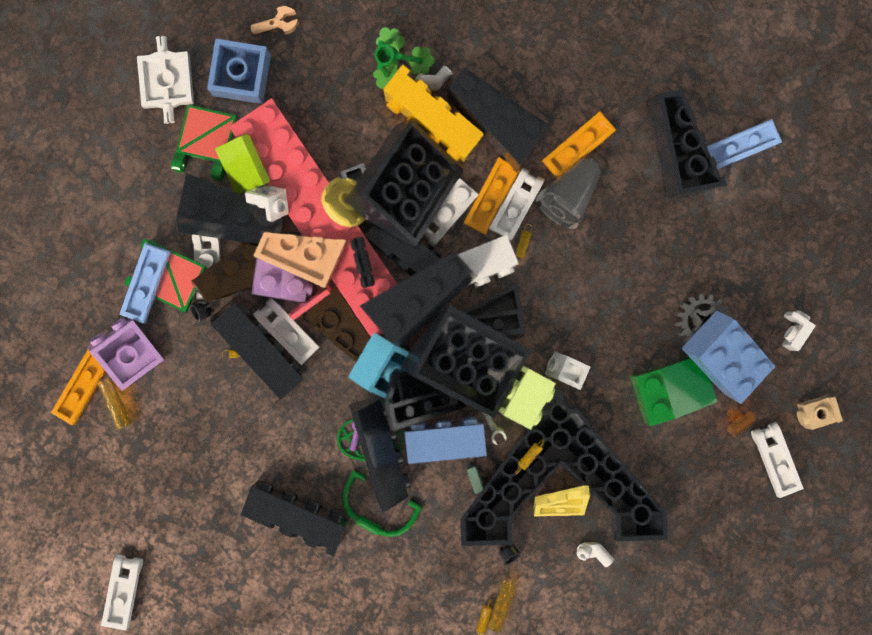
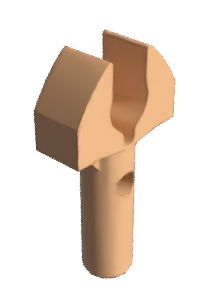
(277, 22)

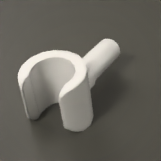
(493, 427)

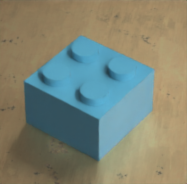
(377, 364)

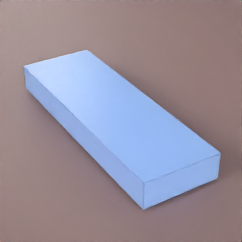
(745, 144)
(145, 282)

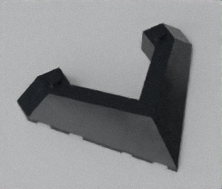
(587, 457)

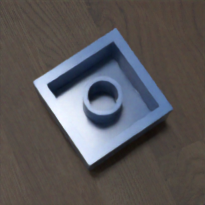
(239, 71)

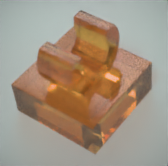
(739, 422)

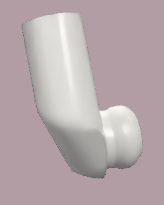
(436, 81)
(593, 550)

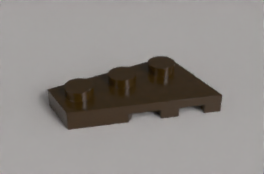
(228, 275)
(338, 323)

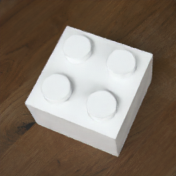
(491, 259)

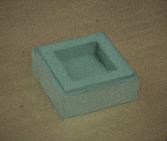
(475, 478)

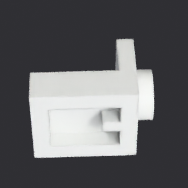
(270, 198)
(797, 334)
(567, 370)

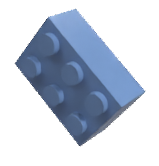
(728, 356)
(445, 440)

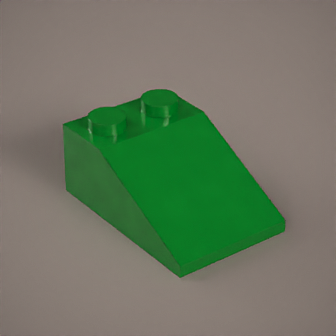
(672, 391)

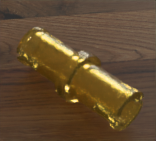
(114, 403)

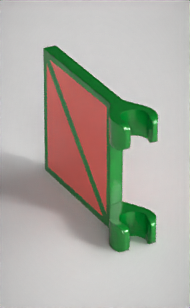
(200, 135)
(176, 284)

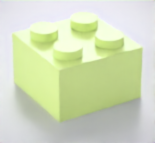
(527, 398)

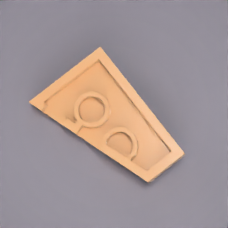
(303, 256)

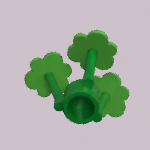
(388, 54)

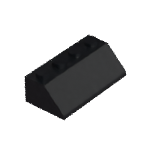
(379, 452)

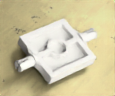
(165, 79)

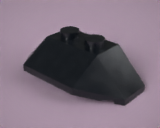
(415, 401)

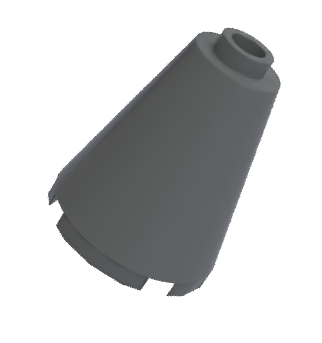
(570, 193)

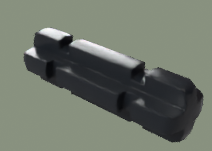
(362, 262)

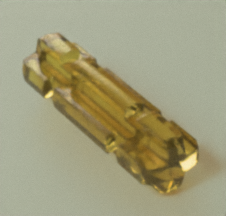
(501, 607)

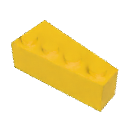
(432, 115)

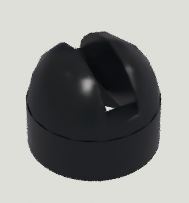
(200, 311)
(509, 554)

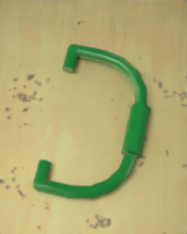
(369, 525)

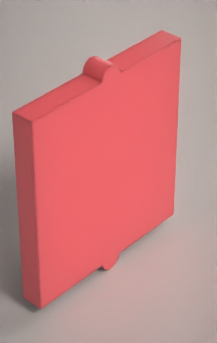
(309, 302)

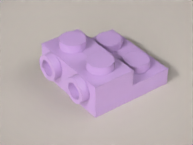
(279, 284)
(124, 352)

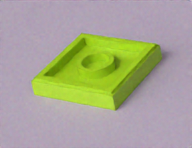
(242, 164)

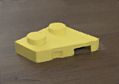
(563, 502)

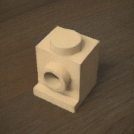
(828, 408)

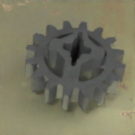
(694, 314)

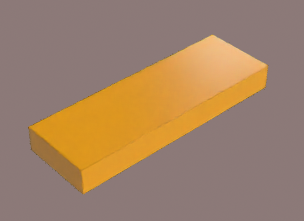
(579, 144)
(491, 196)
(79, 389)

